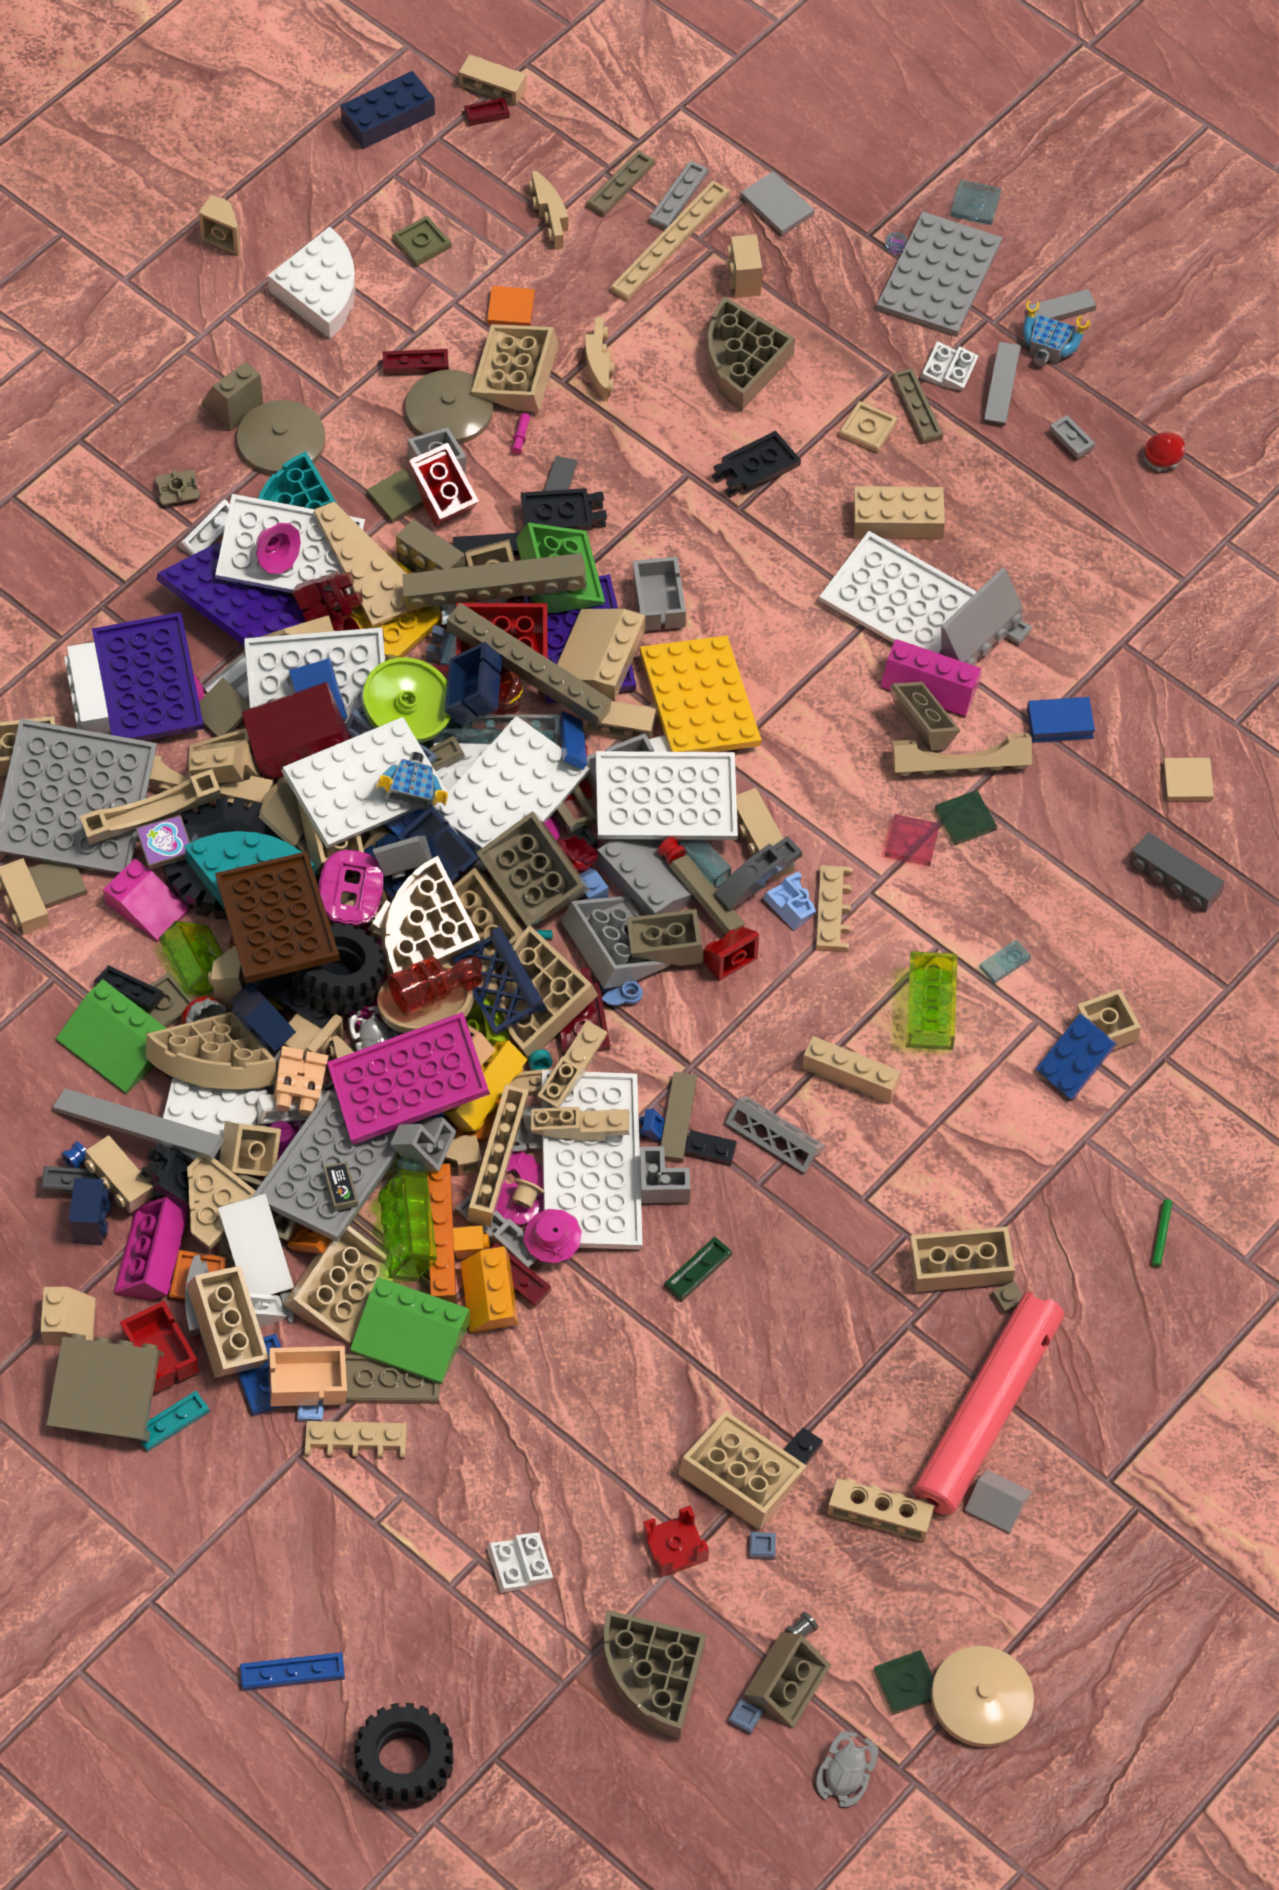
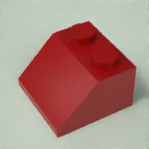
(731, 952)

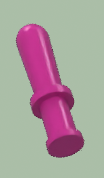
(519, 437)

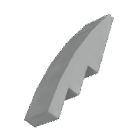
(1002, 383)
(501, 1231)

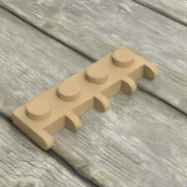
(831, 908)
(356, 1436)

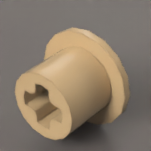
(526, 1193)

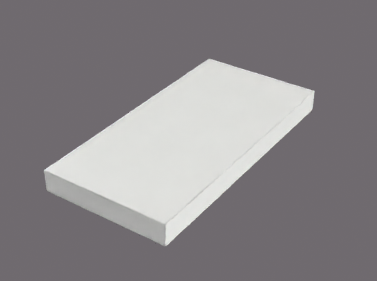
(256, 1245)

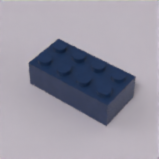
(387, 109)

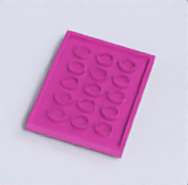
(408, 1078)

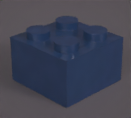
(89, 1211)

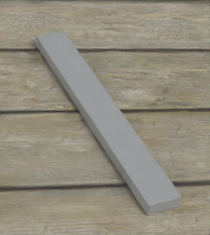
(138, 1124)

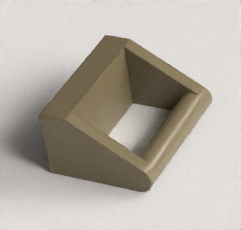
(566, 819)

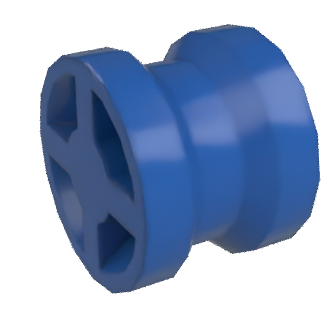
(74, 1156)

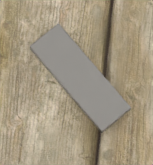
(1066, 305)

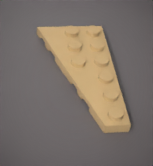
(372, 569)

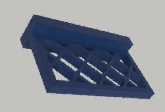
(519, 976)

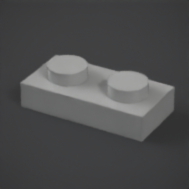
(1072, 436)

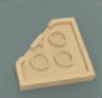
(209, 1188)

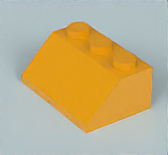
(489, 1290)

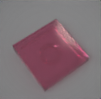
(912, 840)

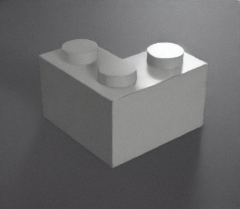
(424, 1142)
(662, 1183)

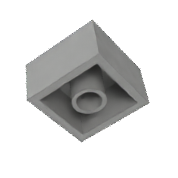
(427, 442)

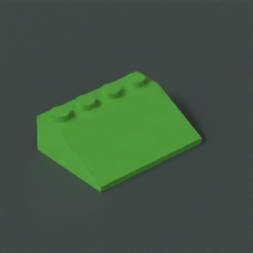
(550, 541)
(110, 1036)
(410, 1330)

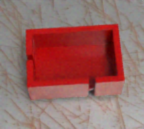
(157, 1328)

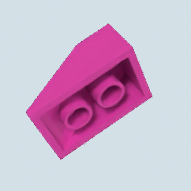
(144, 900)

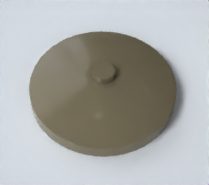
(446, 401)
(277, 433)

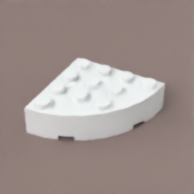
(318, 282)
(210, 1108)

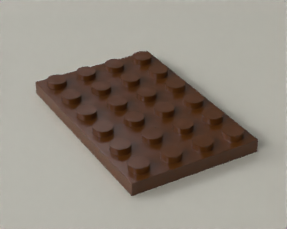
(277, 917)

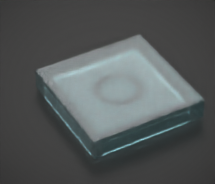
(976, 202)

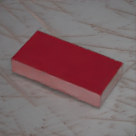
(486, 111)

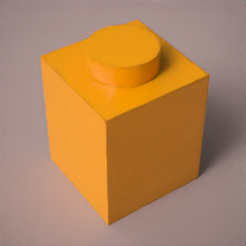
(469, 1241)

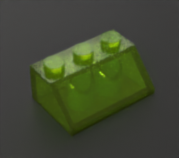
(192, 954)

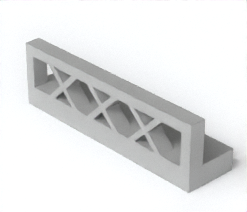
(778, 1125)

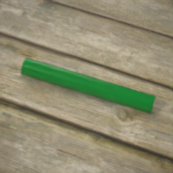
(1162, 1233)

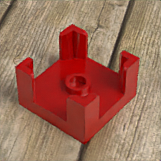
(675, 1543)

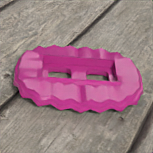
(368, 890)
(527, 1170)

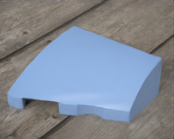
(791, 901)

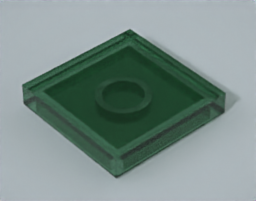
(965, 817)
(905, 1681)

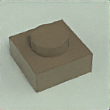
(1007, 1297)

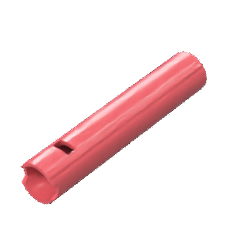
(988, 1403)

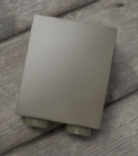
(234, 396)

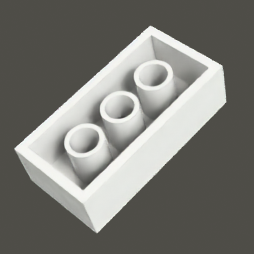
(87, 688)

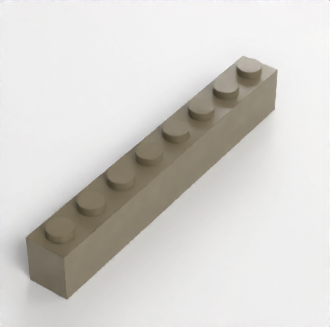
(494, 581)
(530, 665)

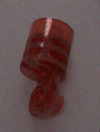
(429, 983)

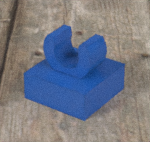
(652, 1124)

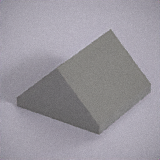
(997, 1501)

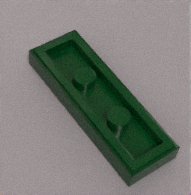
(698, 1269)

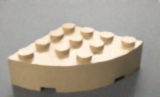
(425, 920)
(559, 985)
(212, 1054)

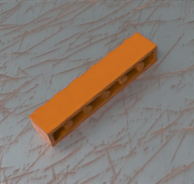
(441, 1201)

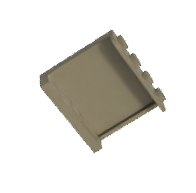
(104, 1387)

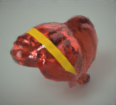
(509, 694)

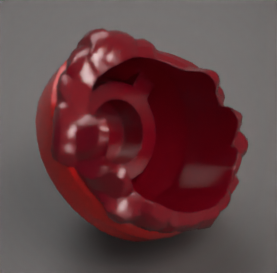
(578, 852)

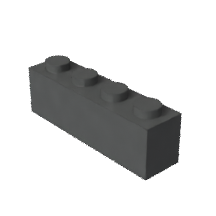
(1177, 872)

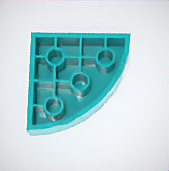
(297, 485)
(231, 851)

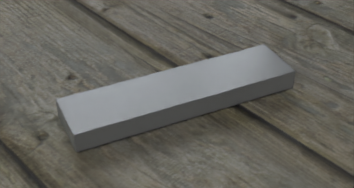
(678, 195)

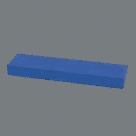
(572, 740)
(292, 1671)

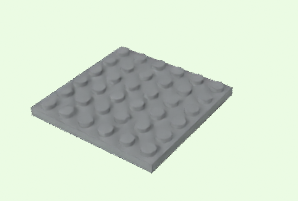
(63, 775)

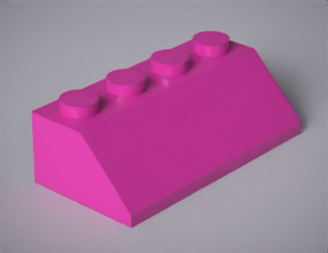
(947, 679)
(151, 1250)

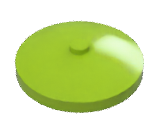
(410, 691)

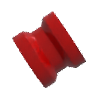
(671, 850)

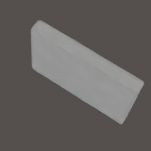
(777, 203)

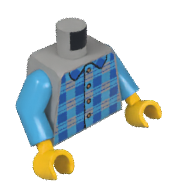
(1050, 338)
(412, 783)

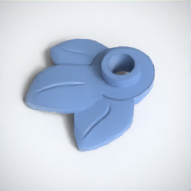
(620, 995)

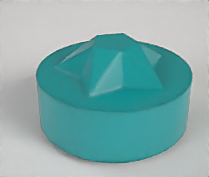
(540, 1060)

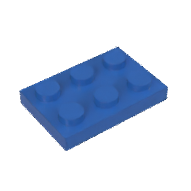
(1076, 1056)

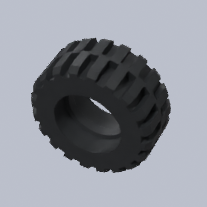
(349, 991)
(401, 1723)

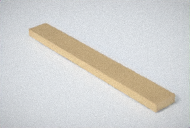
(669, 241)

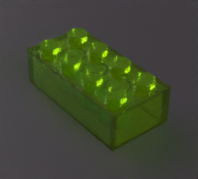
(931, 1000)
(407, 1225)

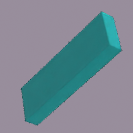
(175, 1419)

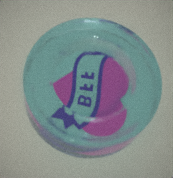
(896, 242)

